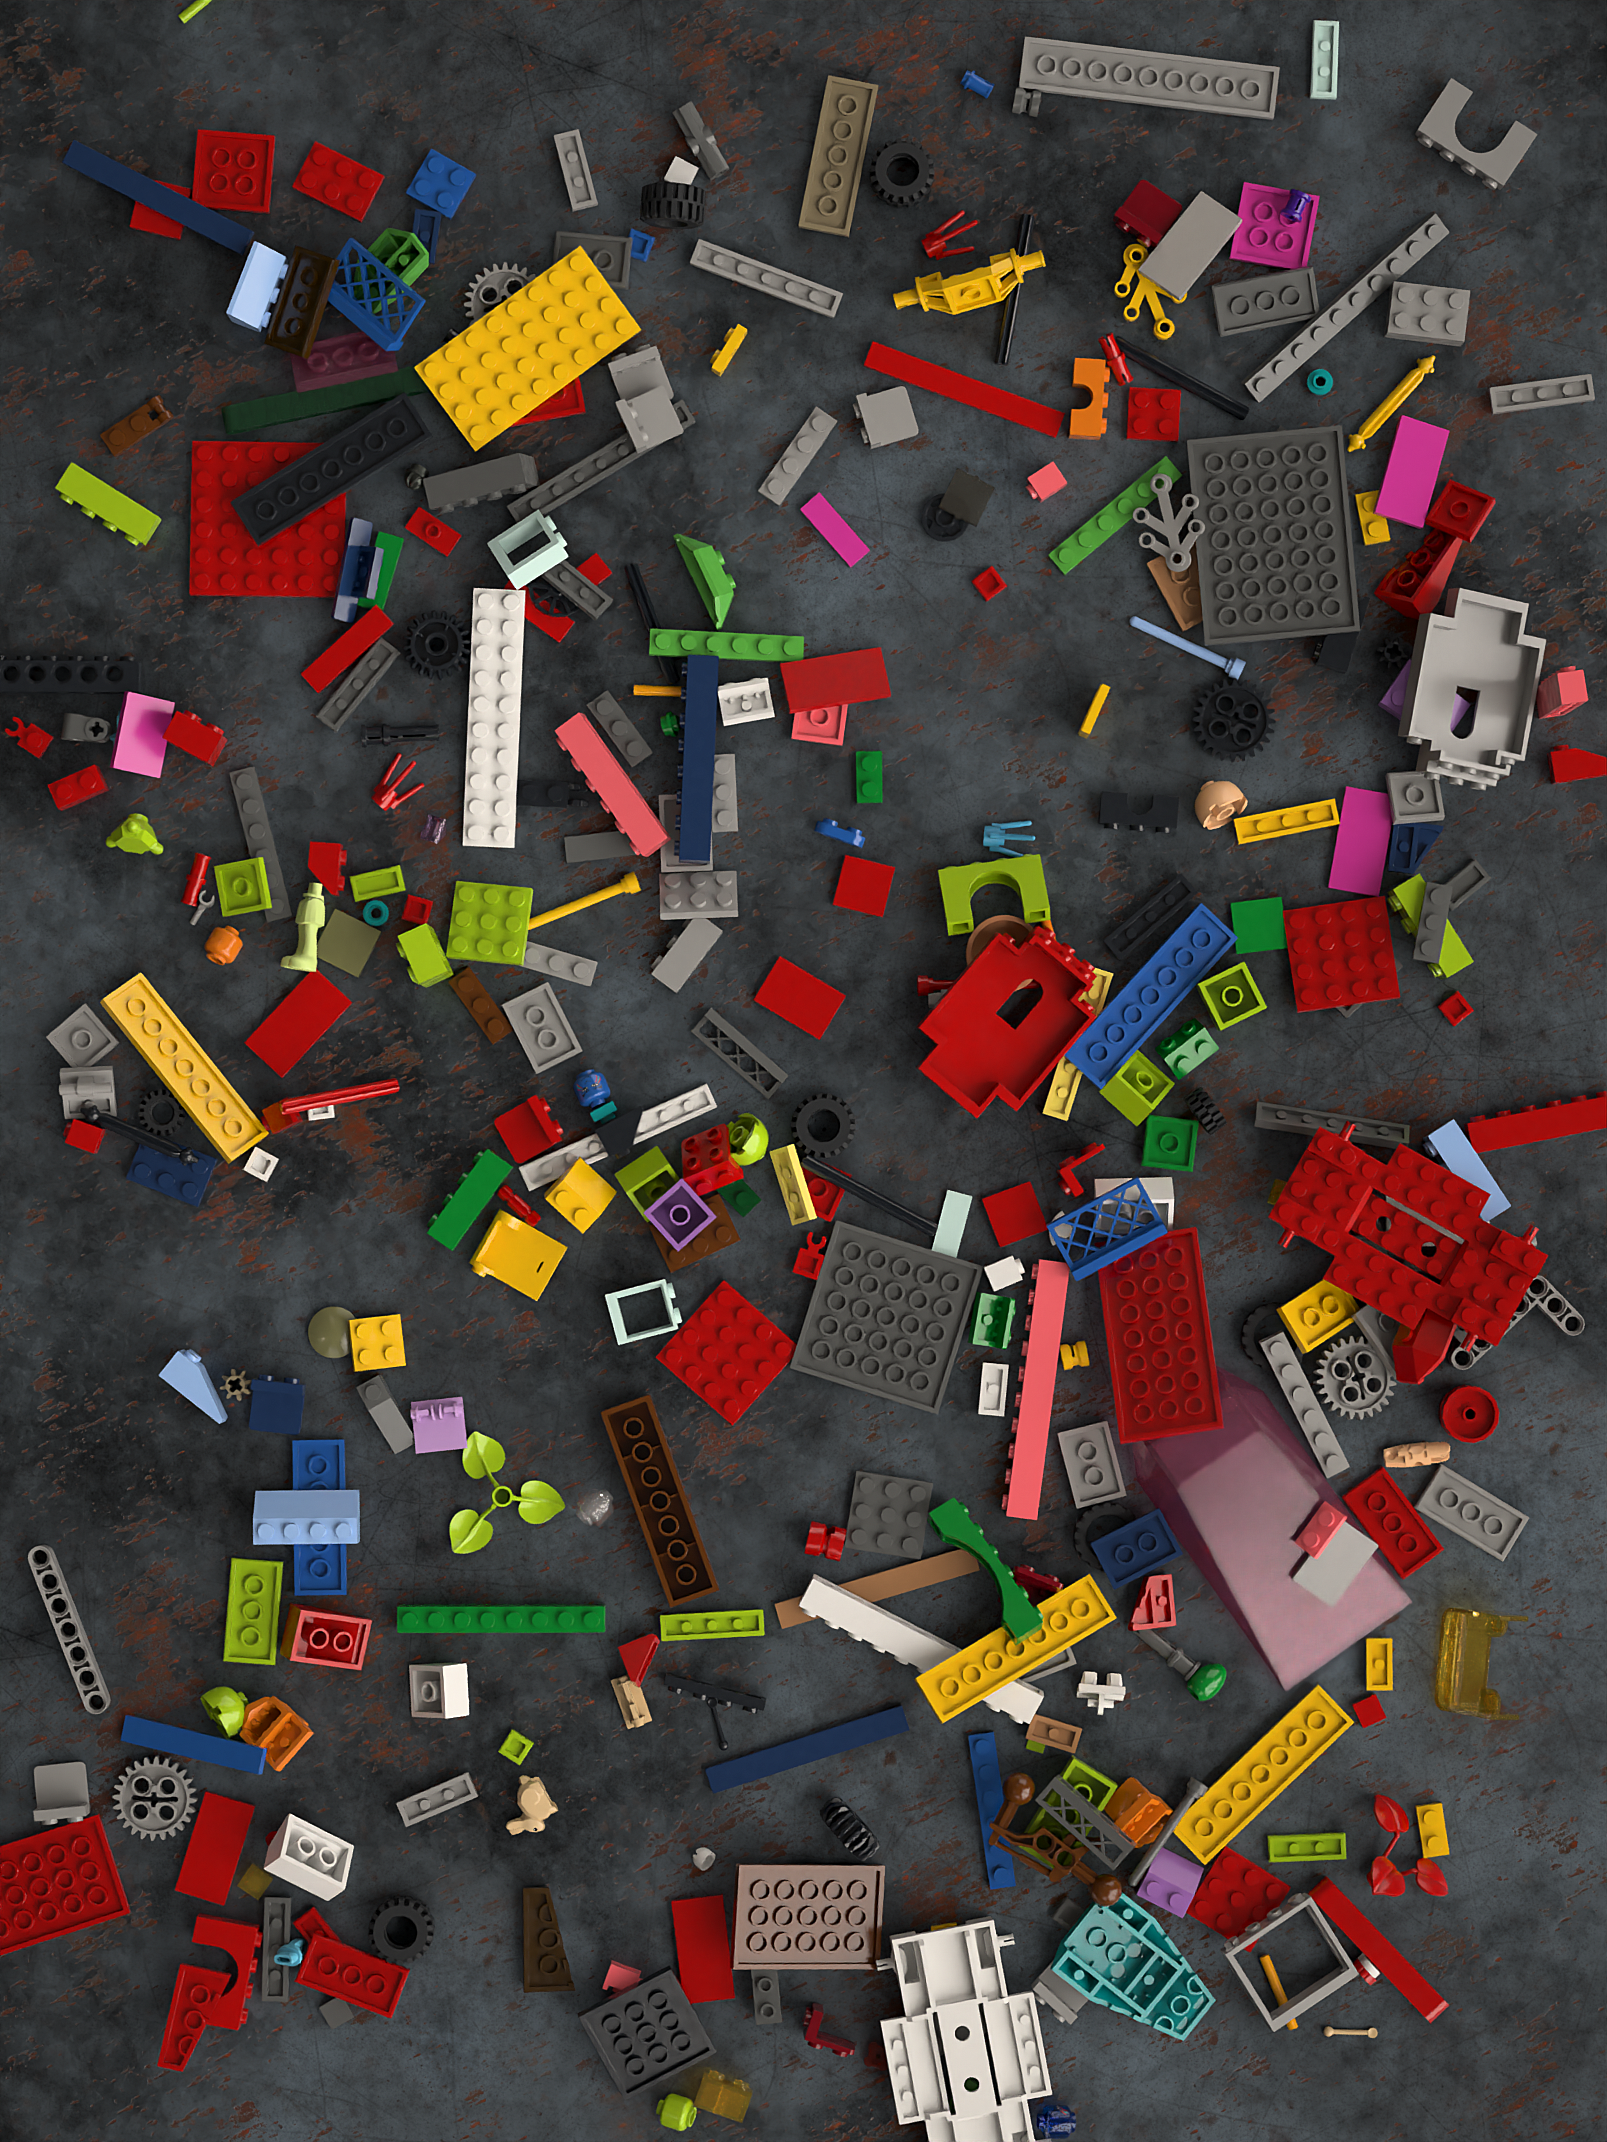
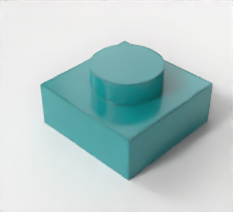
(604, 1113)

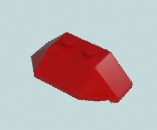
(1421, 1349)

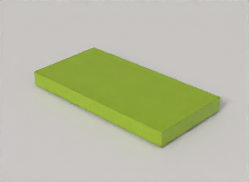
(253, 1611)

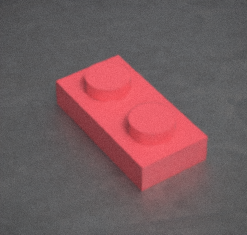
(1320, 1530)

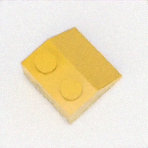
(580, 1195)

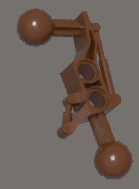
(1019, 1790)

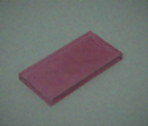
(341, 361)

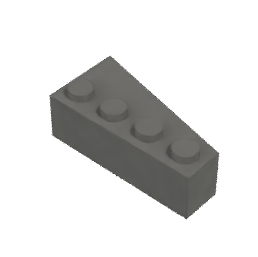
(481, 482)

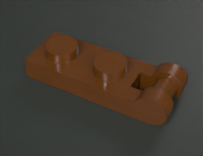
(136, 426)

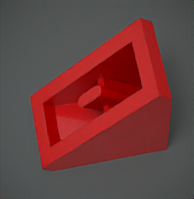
(638, 1656)

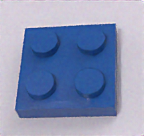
(441, 184)

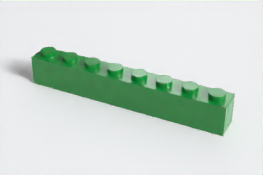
(501, 1618)

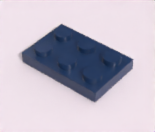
(170, 1176)
(1136, 1548)

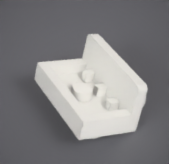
(745, 701)

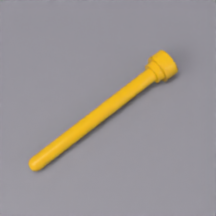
(627, 885)

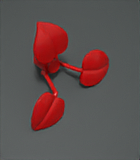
(1384, 1874)

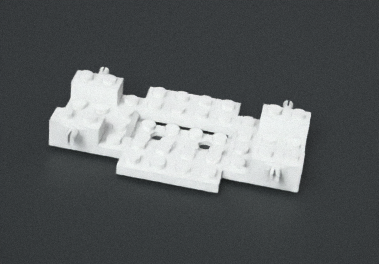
(950, 1975)

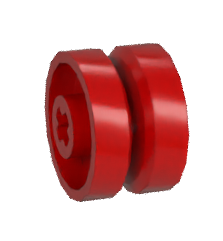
(1453, 1409)

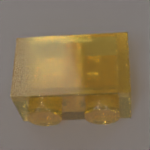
(723, 2096)

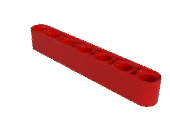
(1378, 1949)

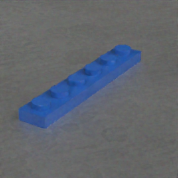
(989, 1803)

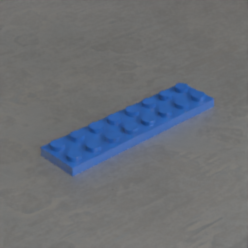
(1150, 995)

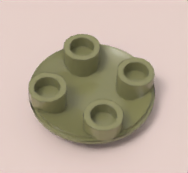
(330, 1332)

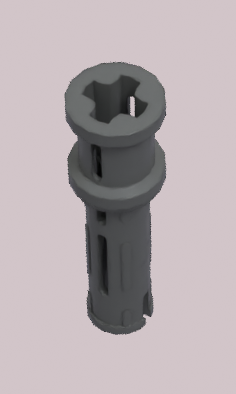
(1174, 1656)

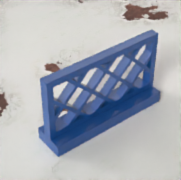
(362, 315)
(1117, 1248)

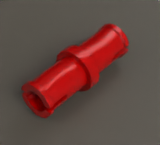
(1115, 359)
(195, 879)

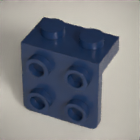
(277, 1405)

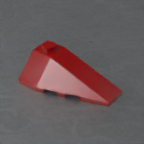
(1422, 577)

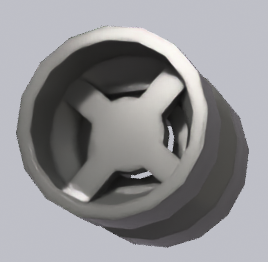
(1021, 99)

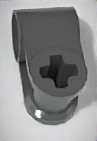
(81, 729)

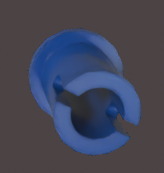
(977, 84)

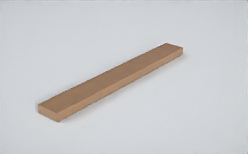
(890, 1582)

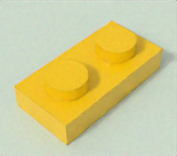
(733, 340)
(1373, 527)
(1378, 1663)
(1432, 1830)

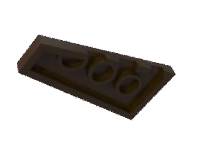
(543, 1949)

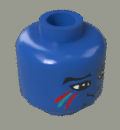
(591, 1089)

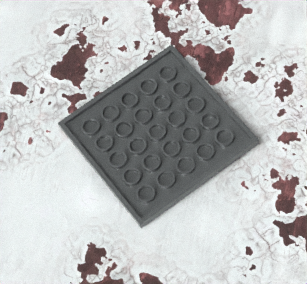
(886, 1317)

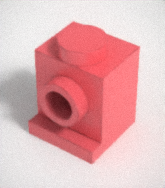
(620, 1976)

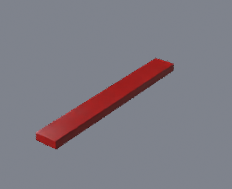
(964, 389)

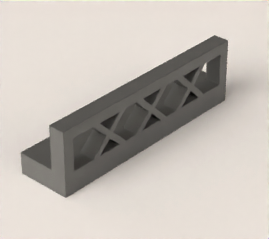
(744, 1044)
(1092, 1814)

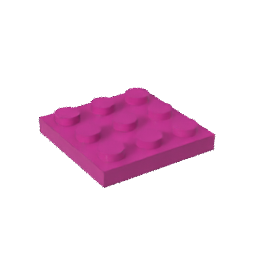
(1267, 235)

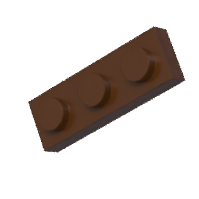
(481, 1005)

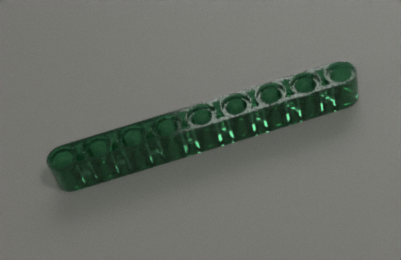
(321, 401)

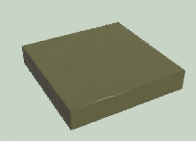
(347, 943)

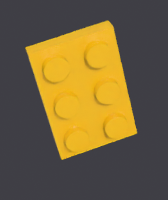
(1317, 1314)

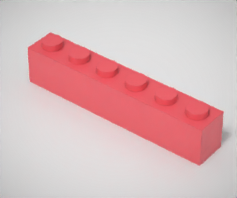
(1561, 692)
(612, 784)

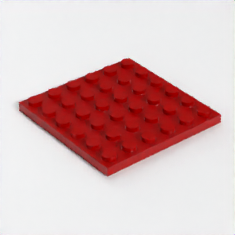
(223, 552)

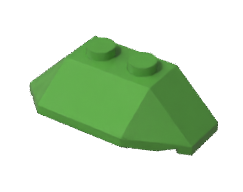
(402, 255)
(708, 575)

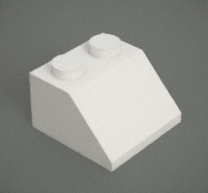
(439, 1690)

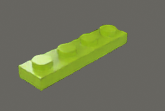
(712, 1624)

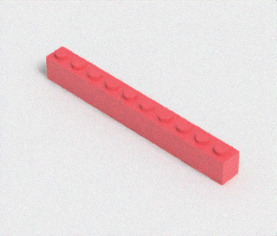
(1037, 1389)

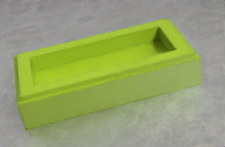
(377, 883)

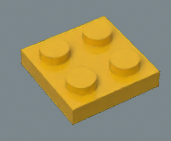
(376, 1342)

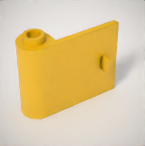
(515, 1252)

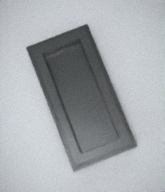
(1466, 883)

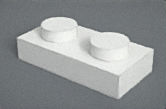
(993, 1389)

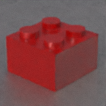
(195, 738)

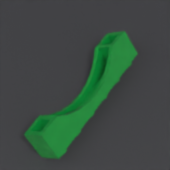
(954, 1527)

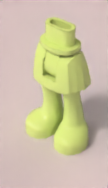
(309, 918)

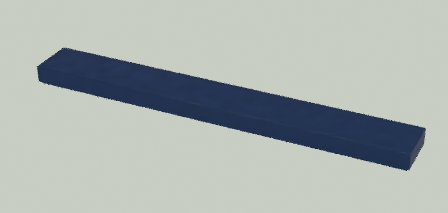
(158, 197)
(807, 1749)

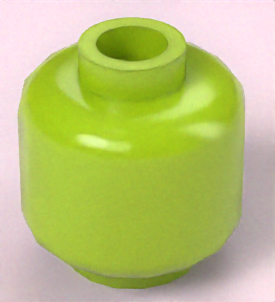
(676, 2112)

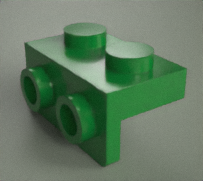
(1187, 1048)
(991, 1320)

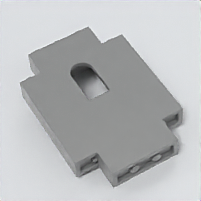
(1482, 649)

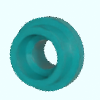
(1319, 390)
(373, 905)

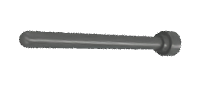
(1194, 1791)

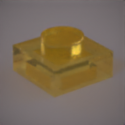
(255, 1881)

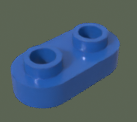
(830, 829)

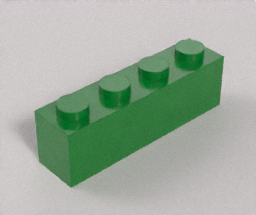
(469, 1200)

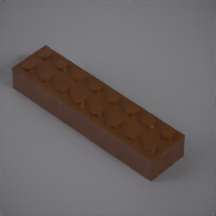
(660, 1500)

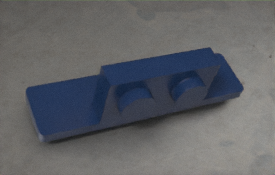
(357, 572)

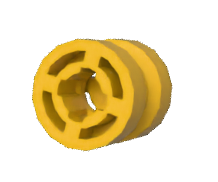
(1080, 1355)

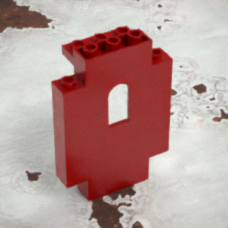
(980, 1052)

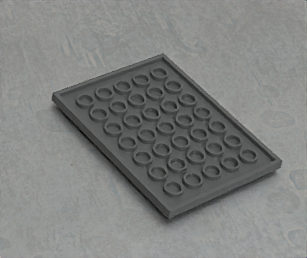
(1274, 535)

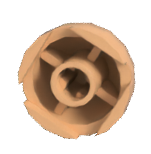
(1218, 802)

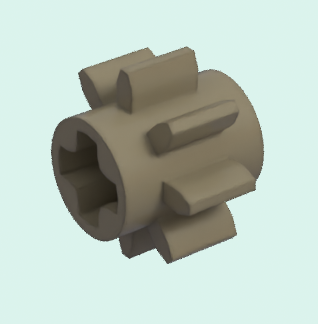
(228, 1386)

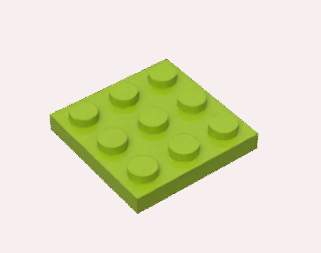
(489, 923)

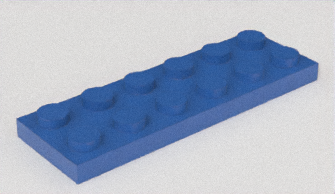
(319, 1567)

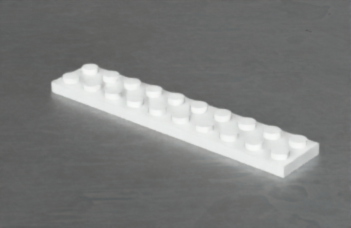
(494, 718)

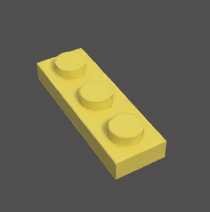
(793, 1184)

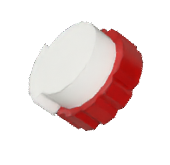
(1366, 1968)

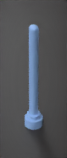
(1232, 666)

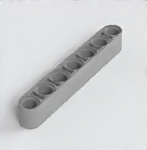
(68, 1642)

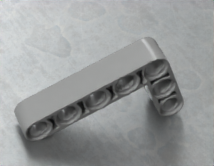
(1529, 1301)

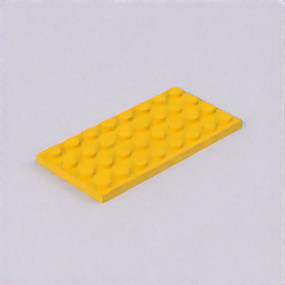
(527, 348)

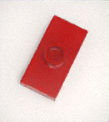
(433, 531)

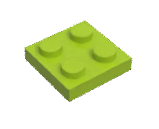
(243, 887)

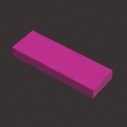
(834, 530)

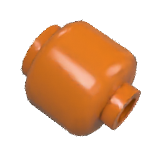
(223, 945)

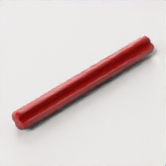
(338, 1096)

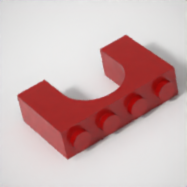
(240, 1941)

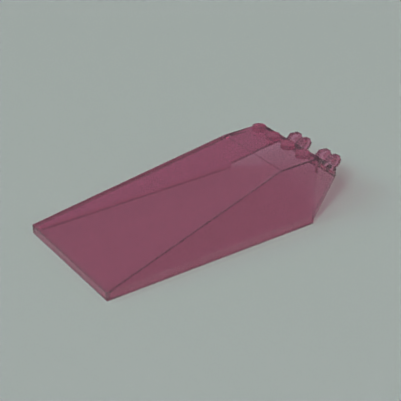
(1238, 1508)

